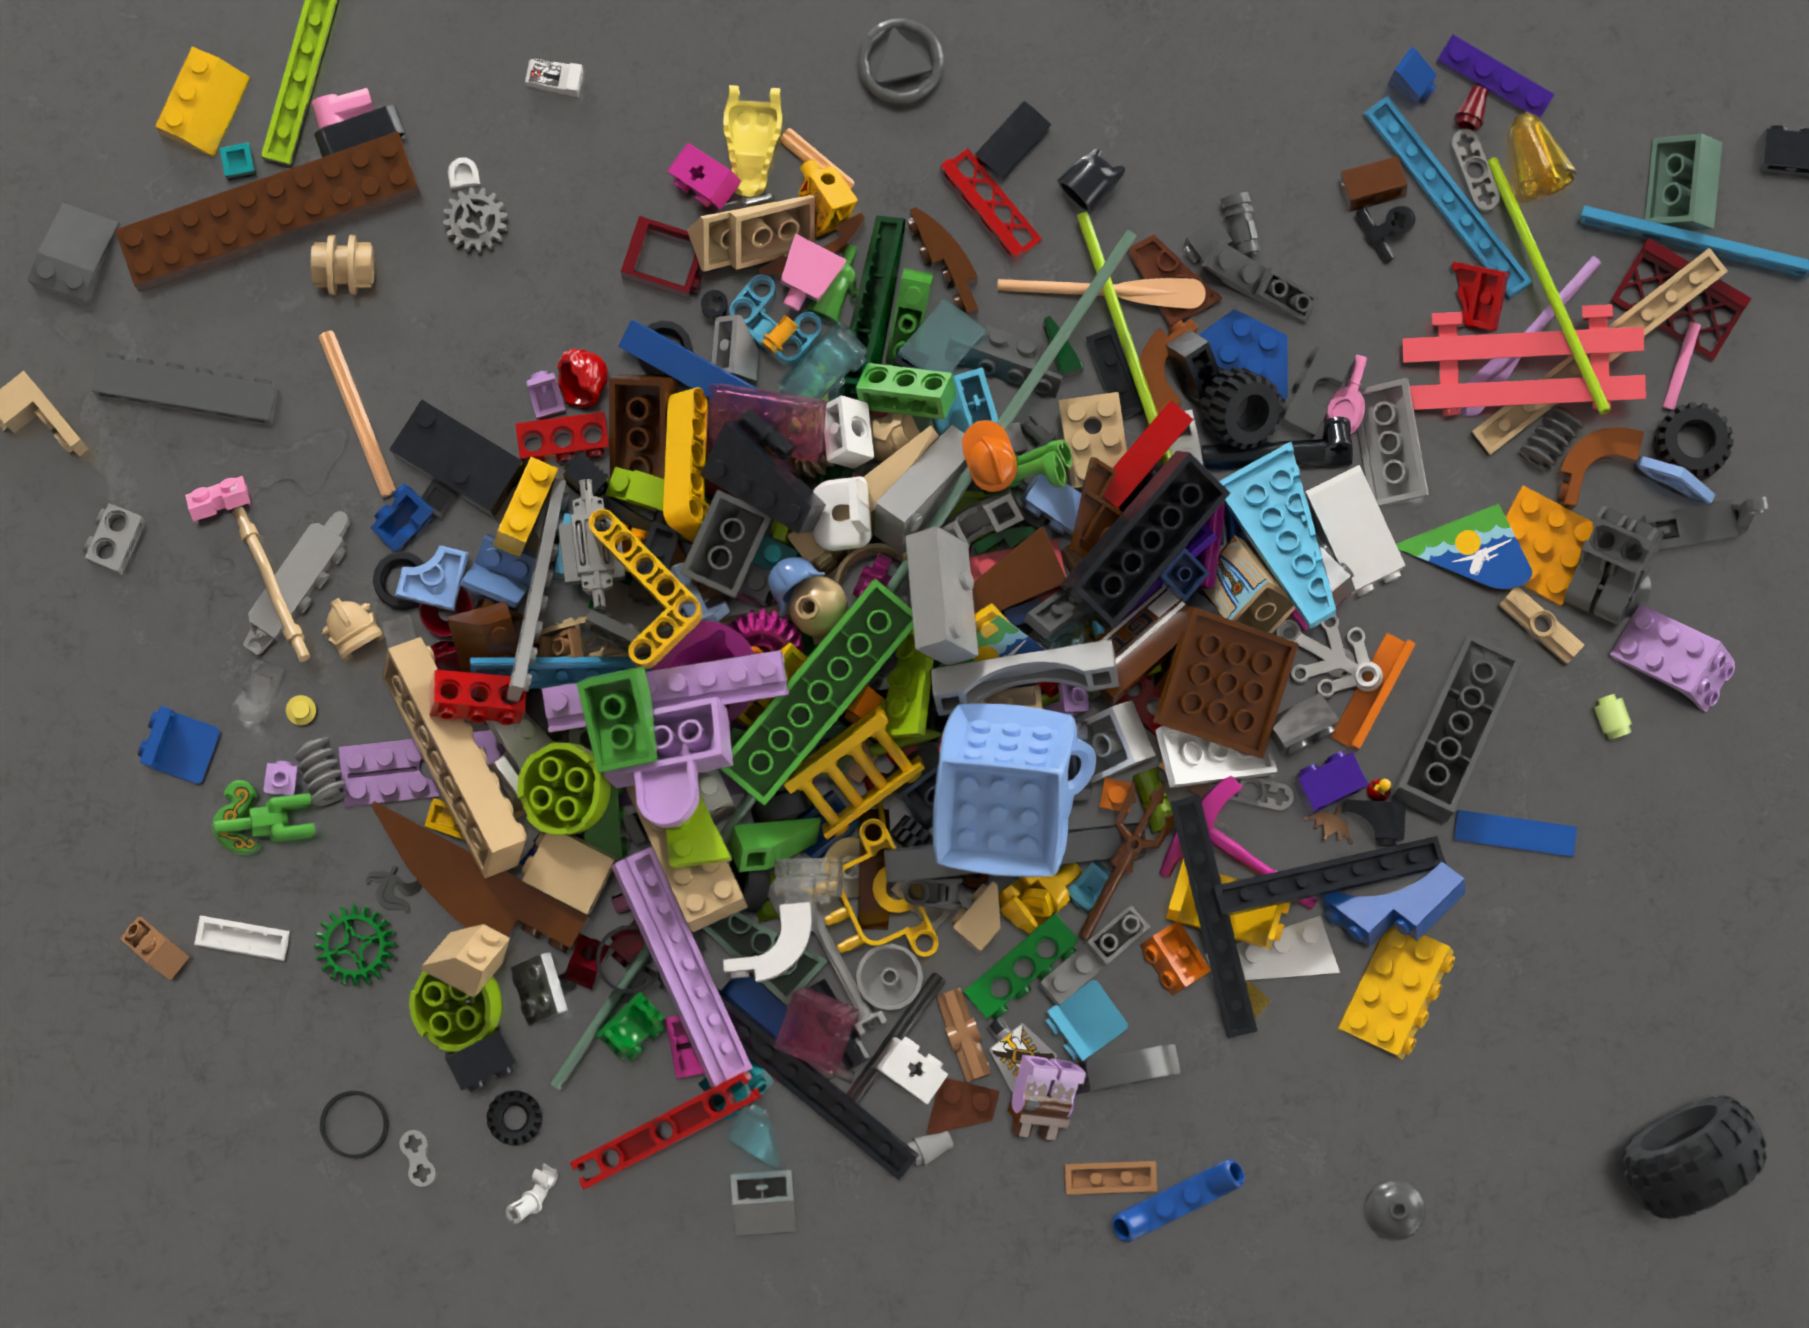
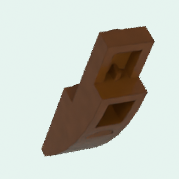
(942, 249)

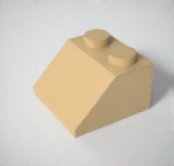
(468, 958)

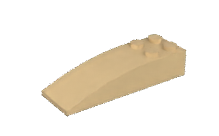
(878, 483)

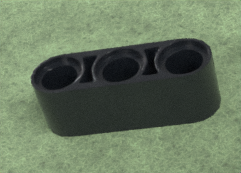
(358, 130)

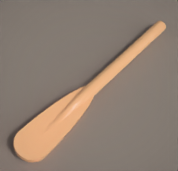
(1157, 292)

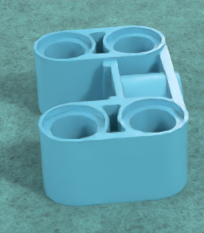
(760, 323)

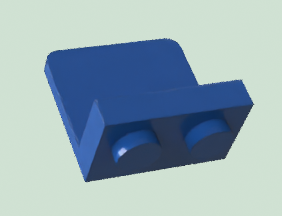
(178, 745)

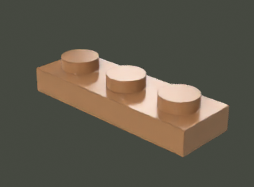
(1110, 1177)

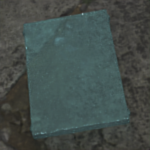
(942, 339)

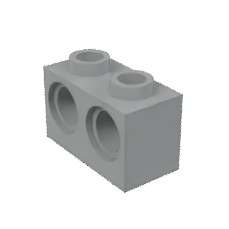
(122, 541)

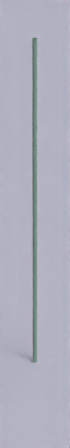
(893, 585)

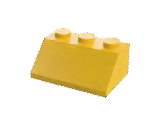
(202, 102)

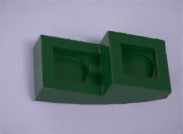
(1012, 536)

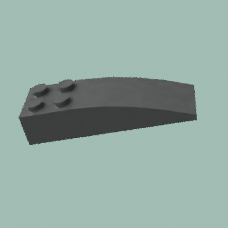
(1457, 728)

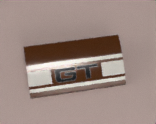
(1144, 639)

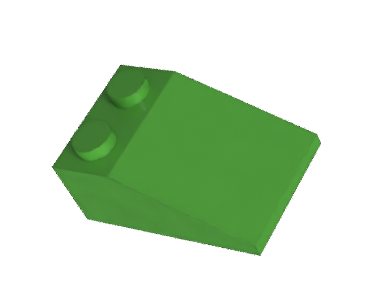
(619, 718)

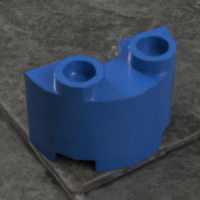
(403, 519)

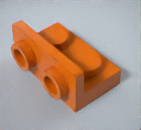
(1175, 958)

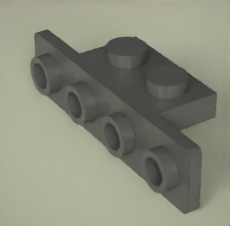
(1010, 359)

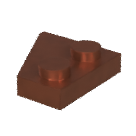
(961, 1105)

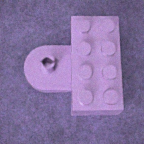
(688, 741)

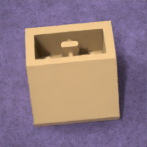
(981, 921)

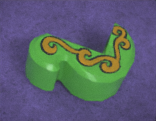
(242, 797)

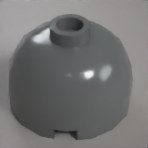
(1395, 1210)

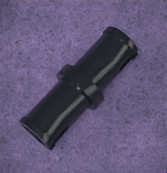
(767, 434)

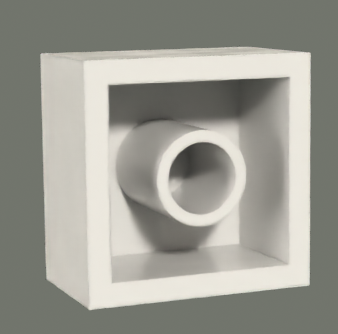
(1117, 740)

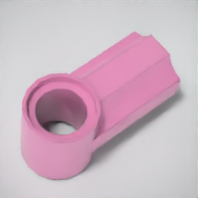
(334, 108)

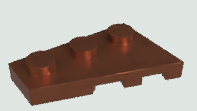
(1157, 261)

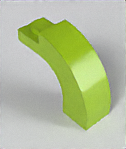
(638, 489)

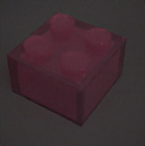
(816, 1028)

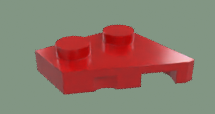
(1481, 293)

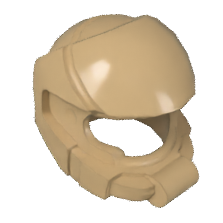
(891, 434)

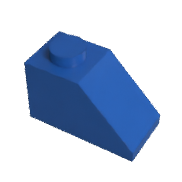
(1413, 77)

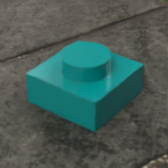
(237, 160)

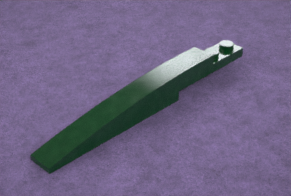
(873, 308)

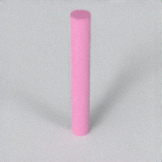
(1681, 365)

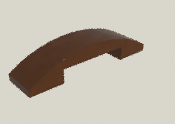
(846, 234)
(870, 913)

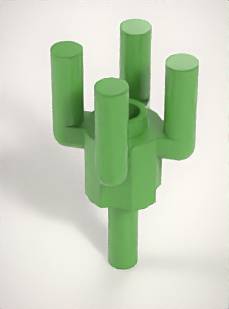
(272, 820)

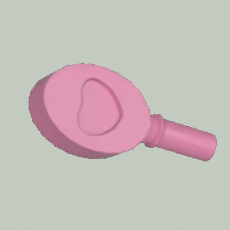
(1348, 400)

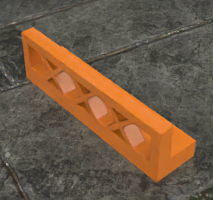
(1365, 706)

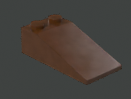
(639, 422)

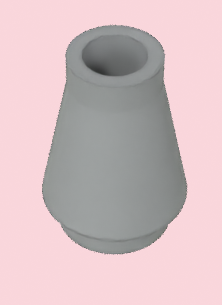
(930, 1147)

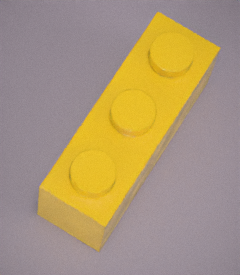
(525, 507)

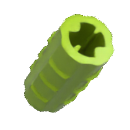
(1147, 783)

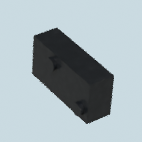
(458, 458)

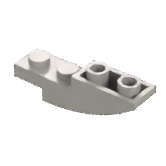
(1094, 955)

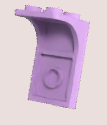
(1675, 656)

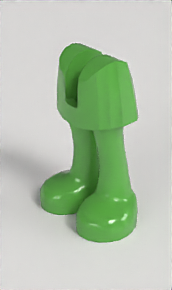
(1046, 460)

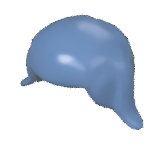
(786, 576)

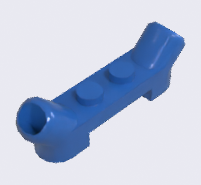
(1178, 1200)

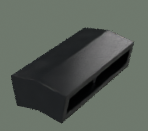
(1012, 140)

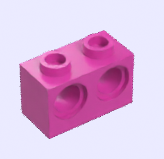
(683, 1055)

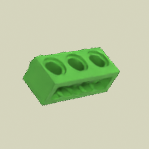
(907, 390)

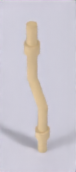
(291, 630)

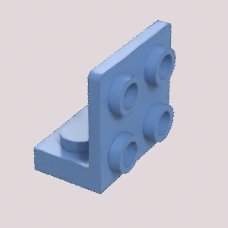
(500, 573)

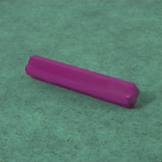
(1210, 555)

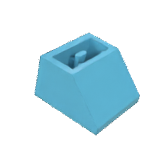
(971, 403)

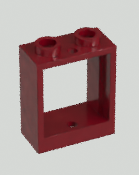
(629, 268)

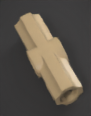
(1556, 639)

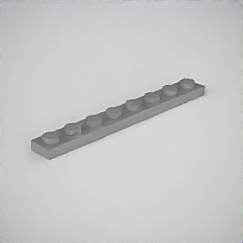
(536, 601)

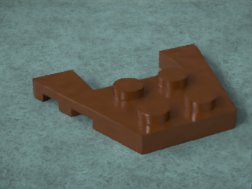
(1094, 513)

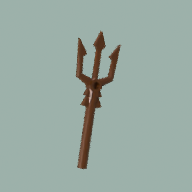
(1127, 852)

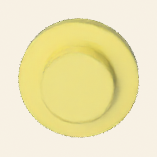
(300, 710)

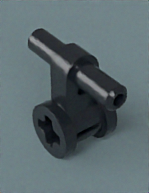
(1376, 234)

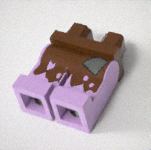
(1044, 1095)

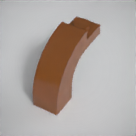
(1153, 362)
(1609, 443)

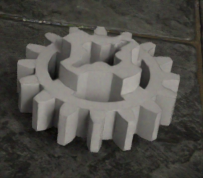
(485, 214)

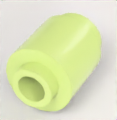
(1613, 716)

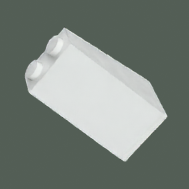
(1355, 529)

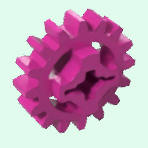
(878, 571)

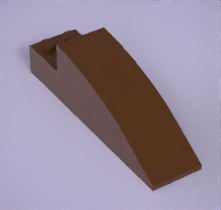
(460, 888)

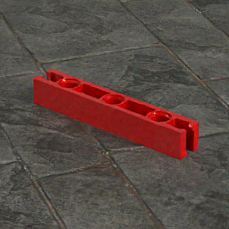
(647, 1140)

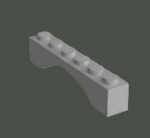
(1083, 665)

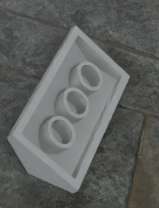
(1391, 444)

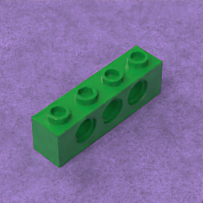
(1053, 931)

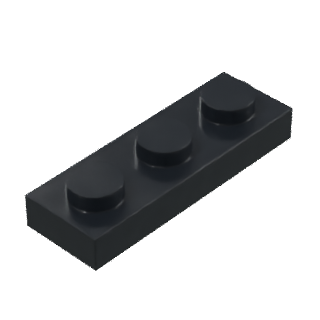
(1115, 370)

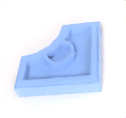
(1677, 478)
(436, 581)

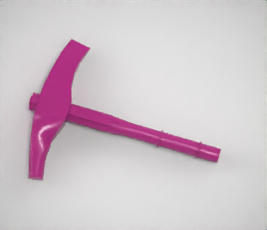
(1212, 803)

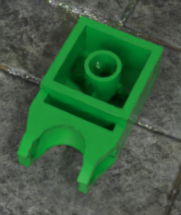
(632, 1028)

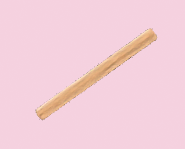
(357, 414)

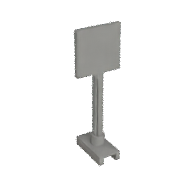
(818, 912)

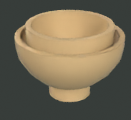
(829, 605)

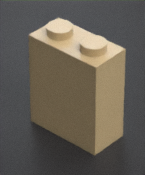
(569, 870)

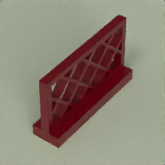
(1673, 264)

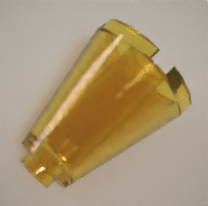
(1539, 158)

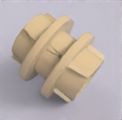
(342, 264)

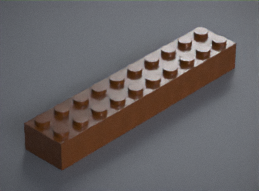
(267, 211)

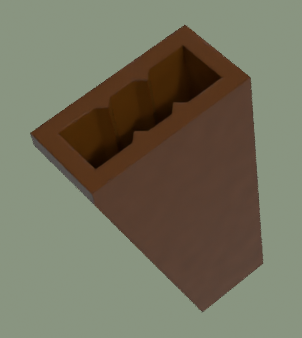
(1020, 576)

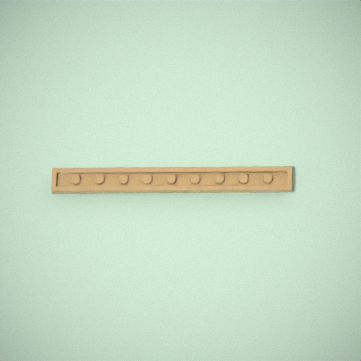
(1647, 313)

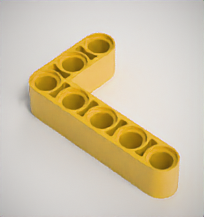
(684, 461)
(652, 583)

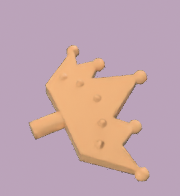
(1331, 824)

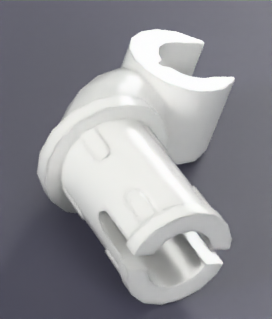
(532, 1200)

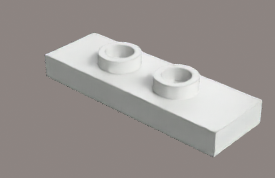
(242, 938)

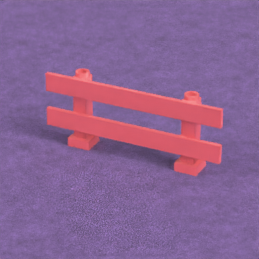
(1450, 348)

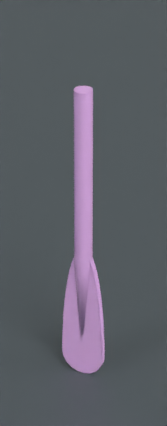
(1501, 368)

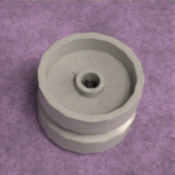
(889, 958)

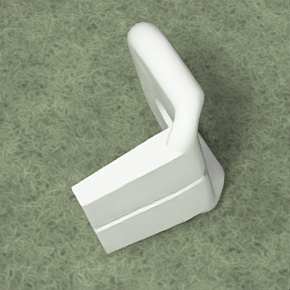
(851, 532)

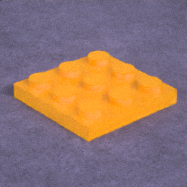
(1550, 541)

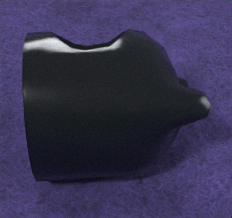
(1090, 181)

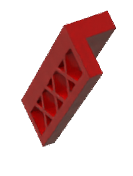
(981, 208)

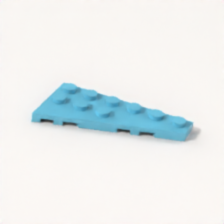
(1276, 519)

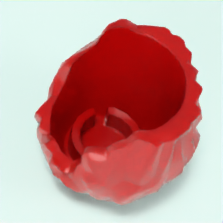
(581, 377)

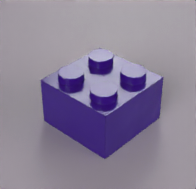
(1329, 783)

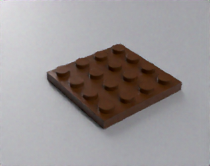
(1225, 682)

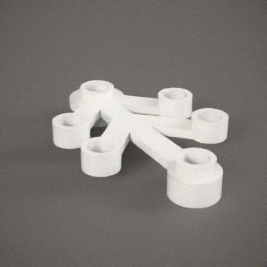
(1334, 659)

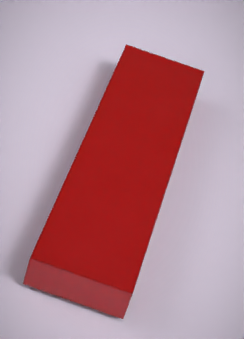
(1146, 452)

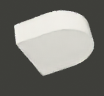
(463, 174)

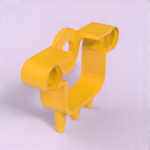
(883, 900)

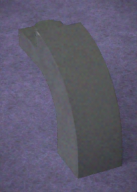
(1129, 1068)

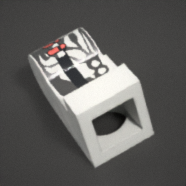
(554, 77)

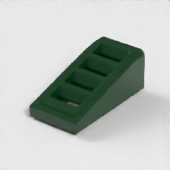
(1067, 360)

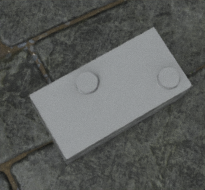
(920, 491)
(941, 596)

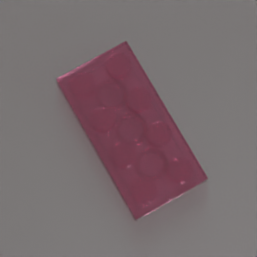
(797, 417)

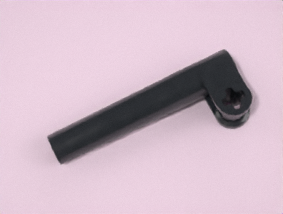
(1332, 449)

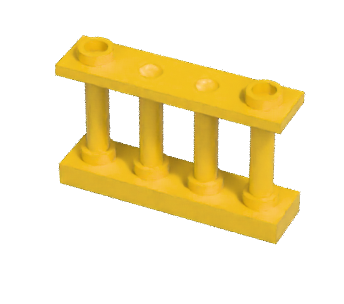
(849, 743)

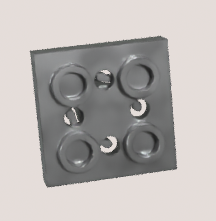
(540, 988)

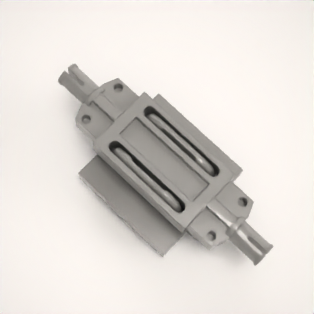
(582, 555)

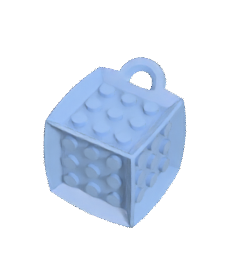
(1006, 789)

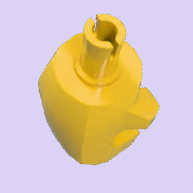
(1016, 911)

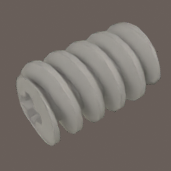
(319, 773)

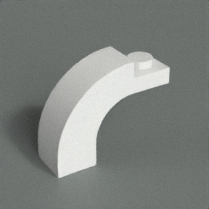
(785, 953)

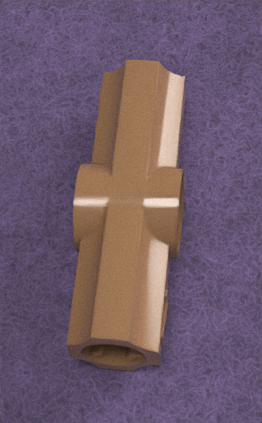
(963, 1035)

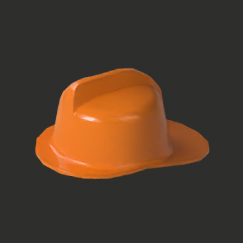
(989, 455)

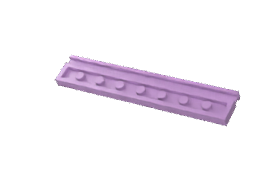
(727, 679)
(681, 966)

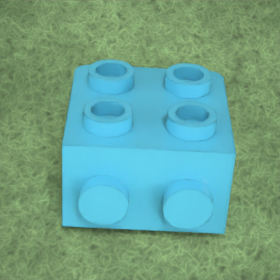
(1086, 1021)

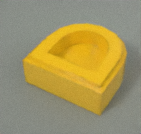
(1038, 902)

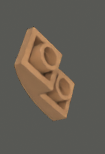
(560, 645)

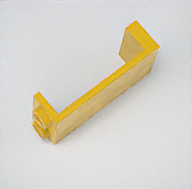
(1252, 927)

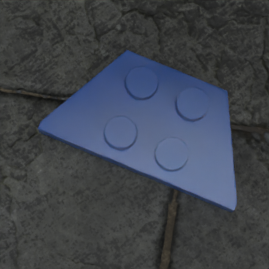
(1252, 345)

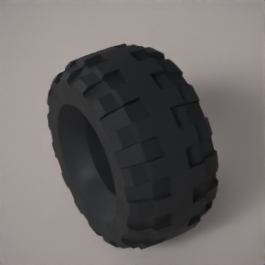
(1694, 1157)

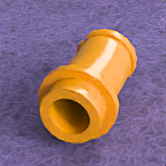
(779, 335)

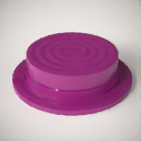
(708, 643)

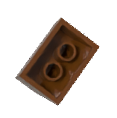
(483, 634)

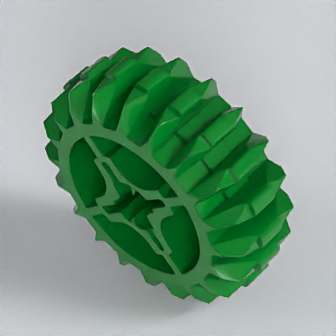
(340, 950)

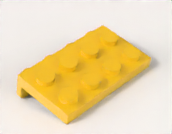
(1397, 991)

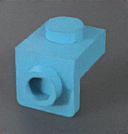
(1089, 885)

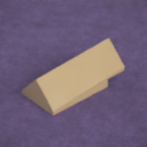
(752, 233)

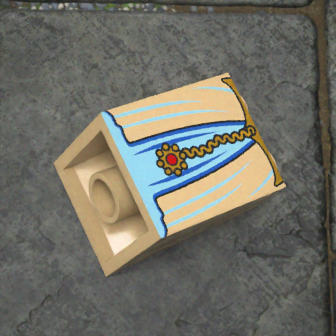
(1247, 588)

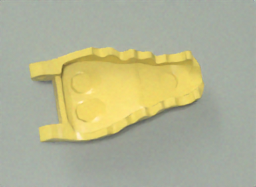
(751, 138)

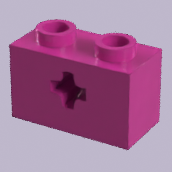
(704, 177)

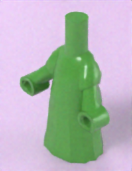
(831, 302)

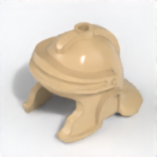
(350, 627)

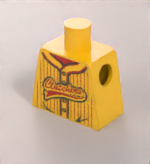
(832, 196)

